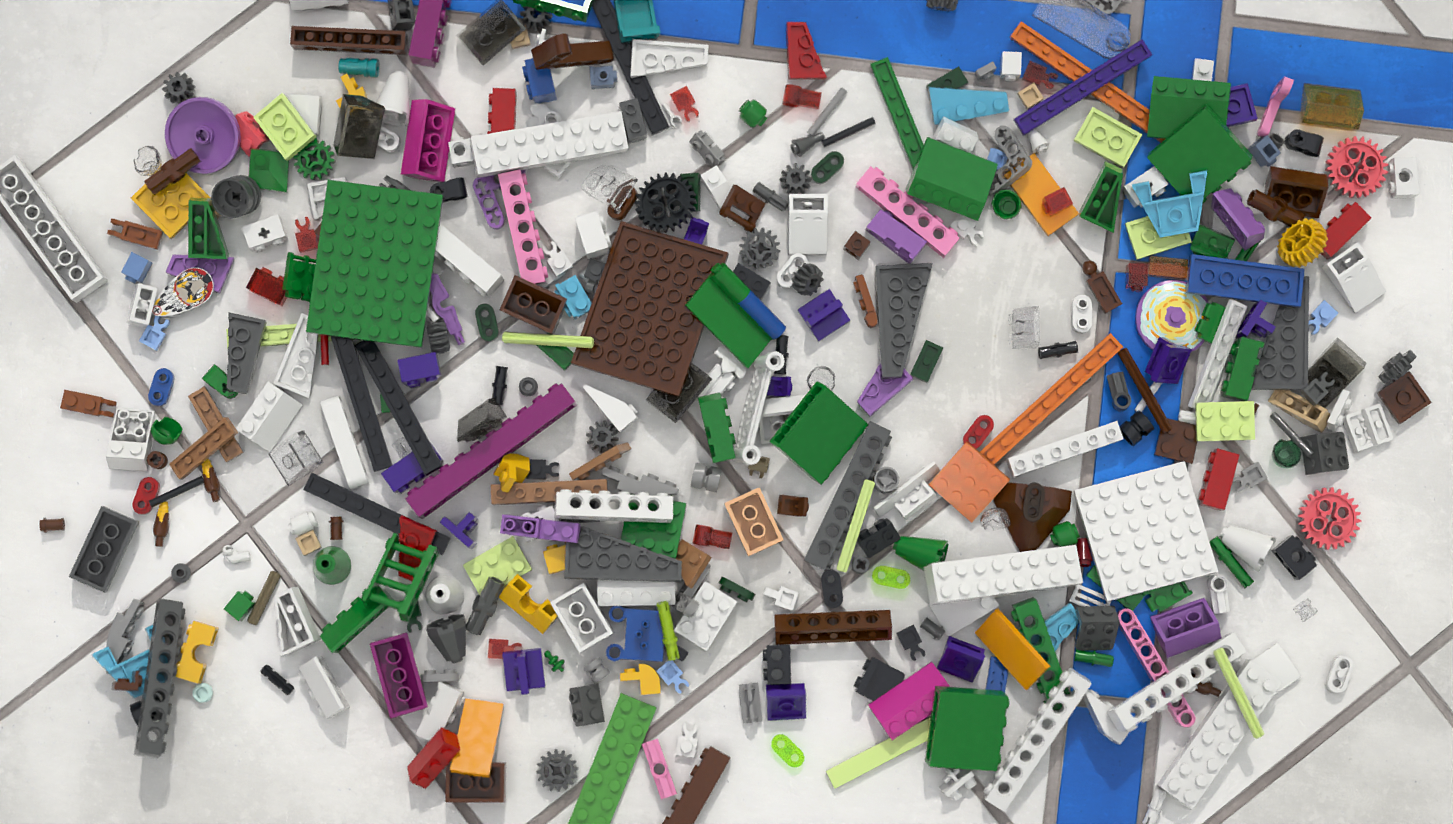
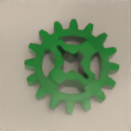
(311, 166)

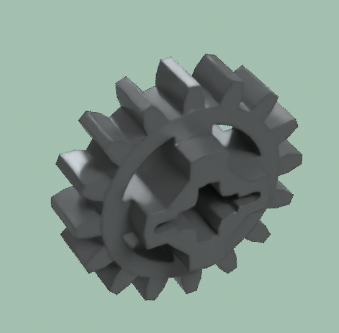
(759, 256)
(1397, 366)
(566, 778)

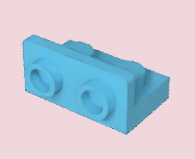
(577, 299)

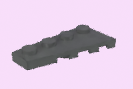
(244, 344)

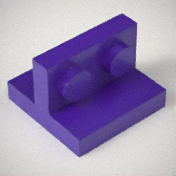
(1241, 106)
(824, 315)
(1254, 322)
(1167, 361)
(468, 524)
(961, 659)
(523, 670)
(786, 701)

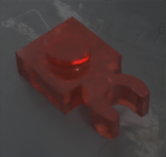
(1036, 74)
(683, 101)
(306, 238)
(498, 646)

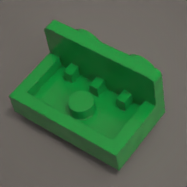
(1211, 243)

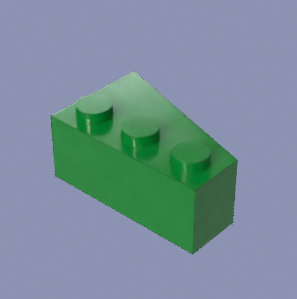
(1103, 198)
(204, 231)
(1241, 369)
(717, 427)

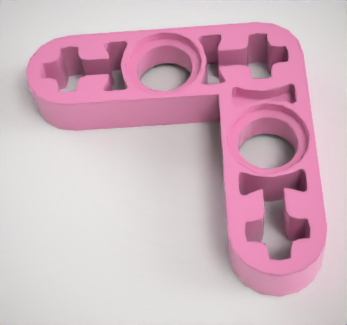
(1279, 93)

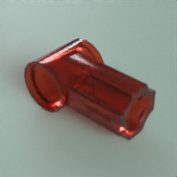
(796, 96)
(708, 536)

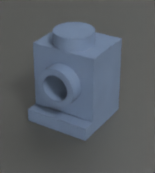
(599, 83)
(1264, 151)

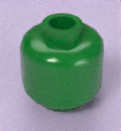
(753, 113)
(1064, 534)

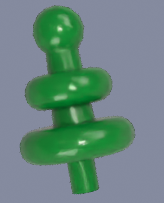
(553, 660)

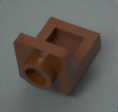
(793, 506)

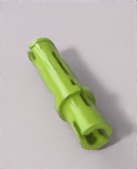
(669, 637)

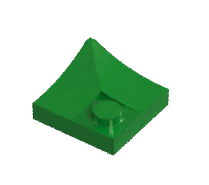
(268, 169)

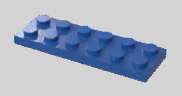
(1245, 280)

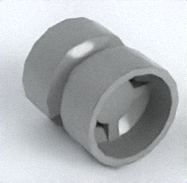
(706, 477)
(886, 479)

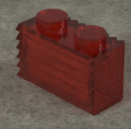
(267, 286)

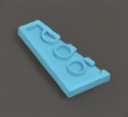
(965, 103)
(1059, 626)

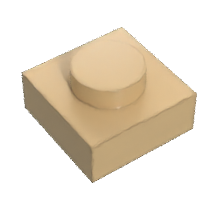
(521, 40)
(1030, 96)
(308, 542)

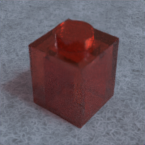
(1056, 202)
(1136, 276)

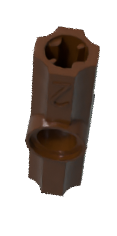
(172, 171)
(1274, 208)

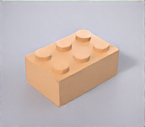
(753, 522)

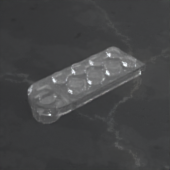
(1084, 25)

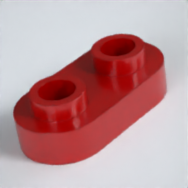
(977, 432)
(145, 495)

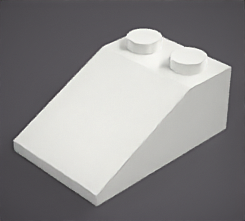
(960, 614)

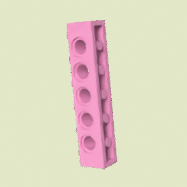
(507, 181)
(881, 198)

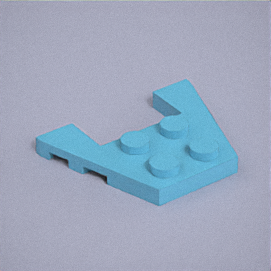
(1177, 213)
(125, 668)

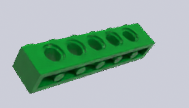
(1038, 627)

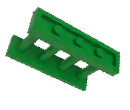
(413, 590)

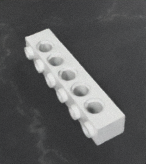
(1064, 449)
(663, 514)

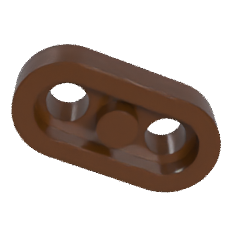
(625, 208)

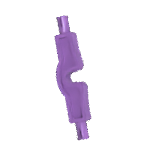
(449, 313)

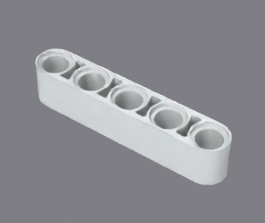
(344, 442)

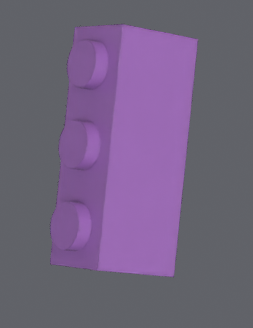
(1237, 218)
(1186, 627)

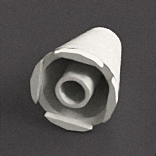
(396, 99)
(1248, 545)
(452, 596)

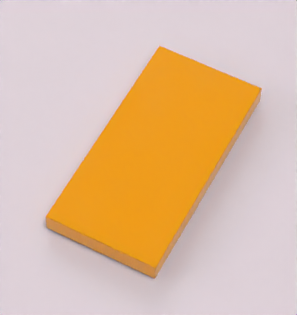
(1033, 188)
(1012, 649)
(477, 737)

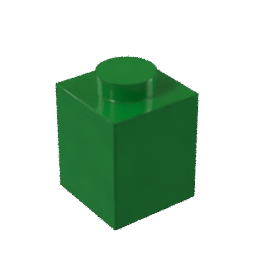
(240, 605)

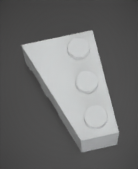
(294, 622)
(441, 710)

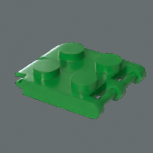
(298, 277)
(1207, 328)
(1166, 596)

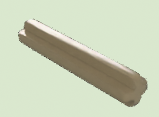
(263, 598)

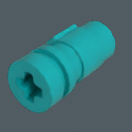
(355, 66)

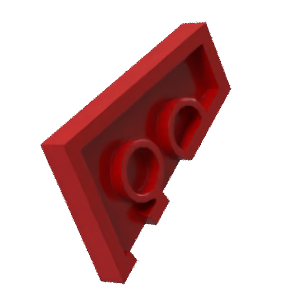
(801, 54)
(415, 536)

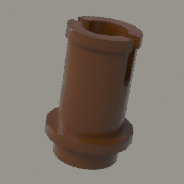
(52, 524)
(336, 528)

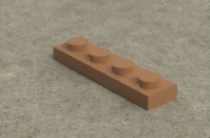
(210, 417)
(203, 448)

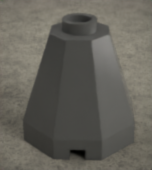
(449, 637)

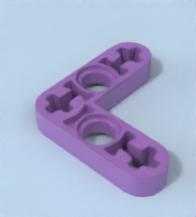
(491, 186)

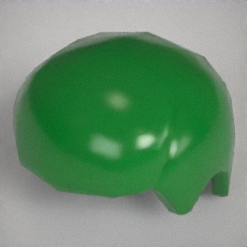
(1006, 204)
(166, 431)

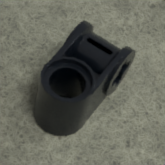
(1308, 143)
(452, 190)

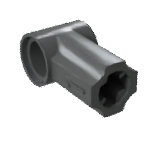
(1118, 389)

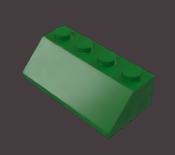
(352, 622)

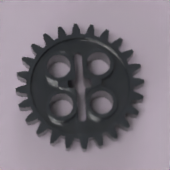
(649, 207)

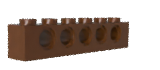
(349, 40)
(833, 627)

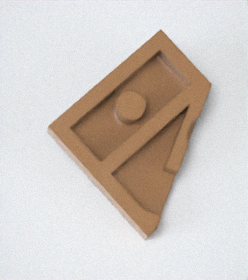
(693, 562)

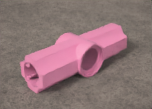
(663, 781)

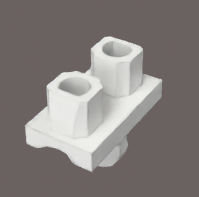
(955, 780)

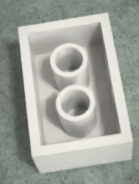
(709, 617)

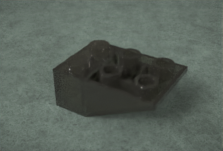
(1340, 364)
(480, 420)

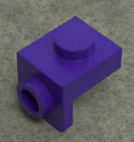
(696, 231)
(779, 386)

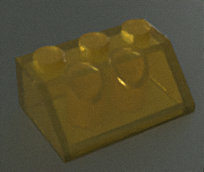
(1331, 106)

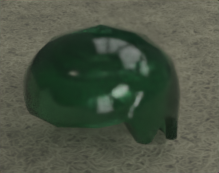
(1286, 454)

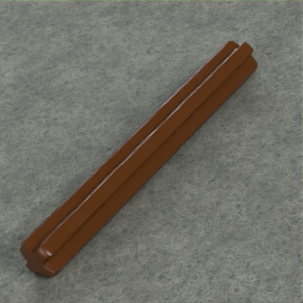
(1144, 390)

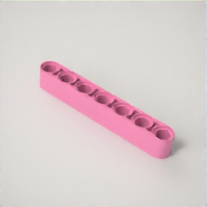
(1147, 661)

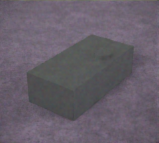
(103, 549)

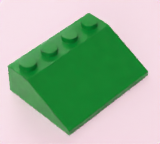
(1179, 99)
(952, 178)

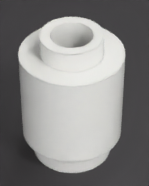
(303, 523)

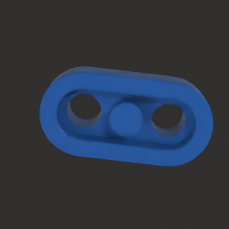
(161, 387)

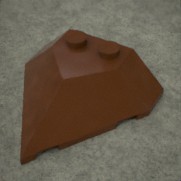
(1029, 534)

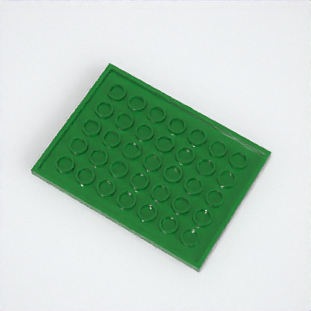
(374, 263)

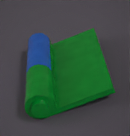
(734, 314)

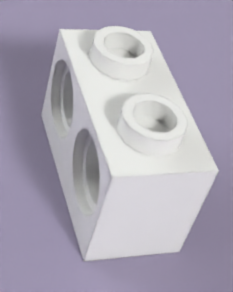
(467, 157)

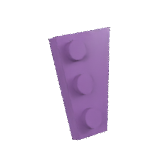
(215, 267)
(881, 390)

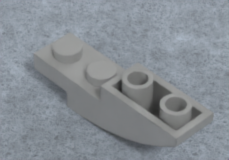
(647, 484)
(121, 626)

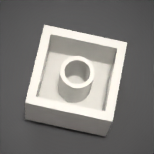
(592, 235)

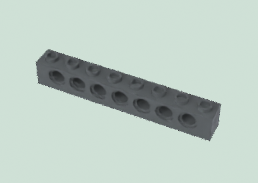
(873, 432)
(176, 612)

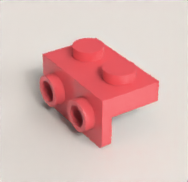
(251, 133)

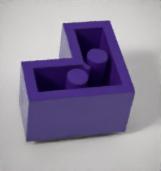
(418, 369)

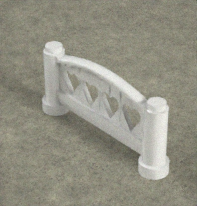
(745, 449)

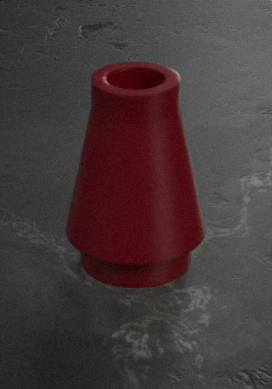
(1084, 552)

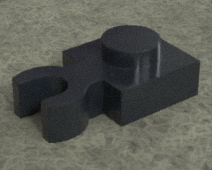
(539, 469)
(909, 639)

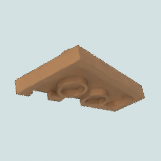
(599, 462)

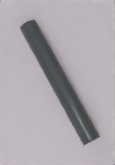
(1291, 434)

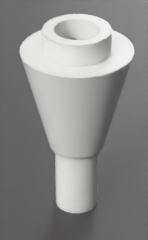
(1038, 142)

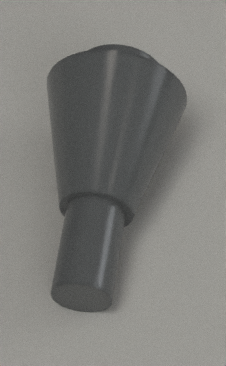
(802, 145)

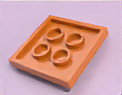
(969, 481)

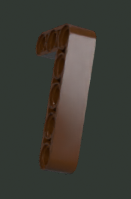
(559, 53)

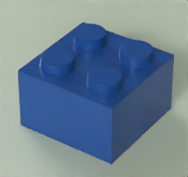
(541, 83)

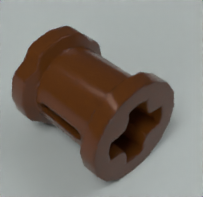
(161, 464)

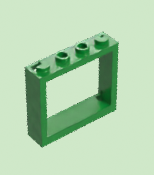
(559, 8)

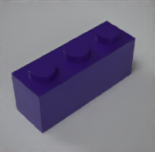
(404, 473)

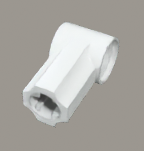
(1219, 596)

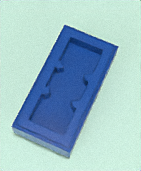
(996, 675)

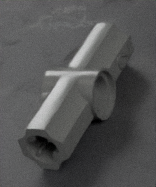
(484, 605)

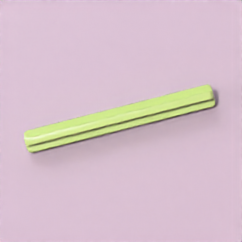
(548, 339)
(855, 526)
(1238, 693)

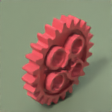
(1372, 175)
(1345, 525)

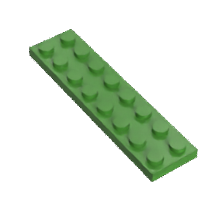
(613, 762)

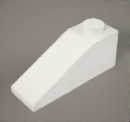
(719, 190)
(615, 410)

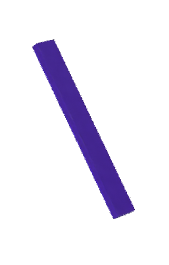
(1082, 87)

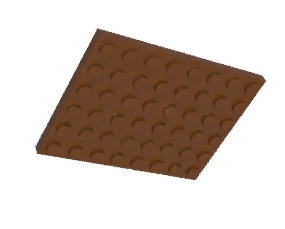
(641, 312)

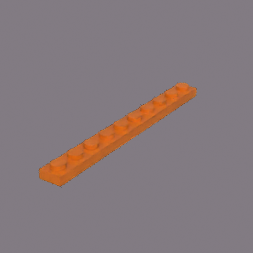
(1074, 69)
(1051, 399)

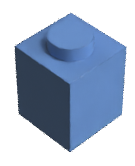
(136, 268)

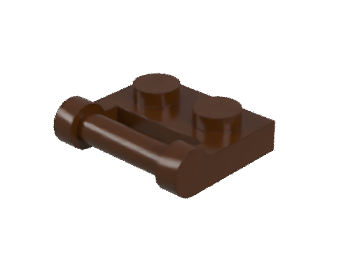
(745, 203)

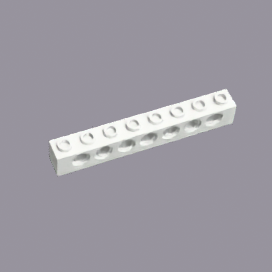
(1121, 713)
(1003, 798)

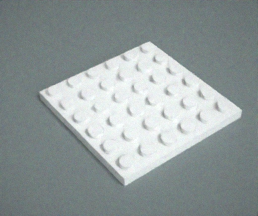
(1145, 531)

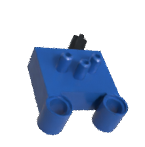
(642, 636)

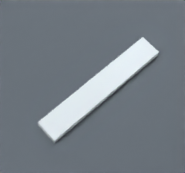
(1218, 353)

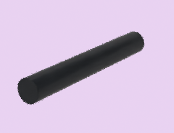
(847, 132)
(177, 491)

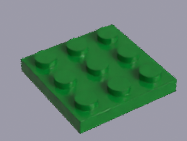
(655, 536)

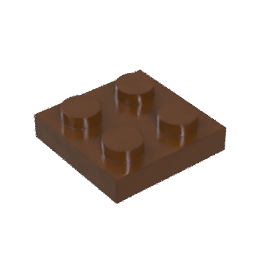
(1404, 397)
(1178, 443)

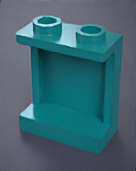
(636, 20)

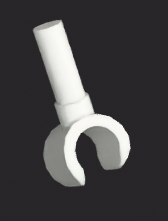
(671, 114)

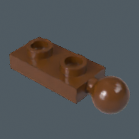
(1101, 287)

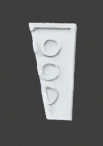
(660, 56)
(299, 360)

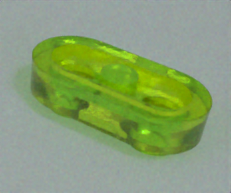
(891, 577)
(788, 750)

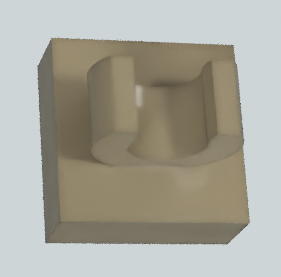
(761, 466)

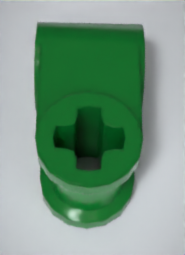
(218, 380)

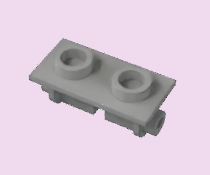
(701, 143)
(750, 702)

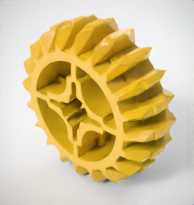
(1302, 243)

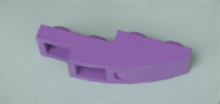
(540, 528)

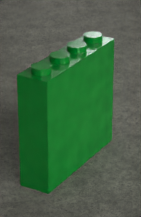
(1200, 146)
(819, 432)
(966, 728)

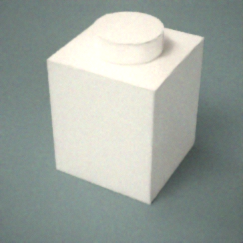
(1010, 65)

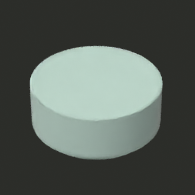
(202, 692)

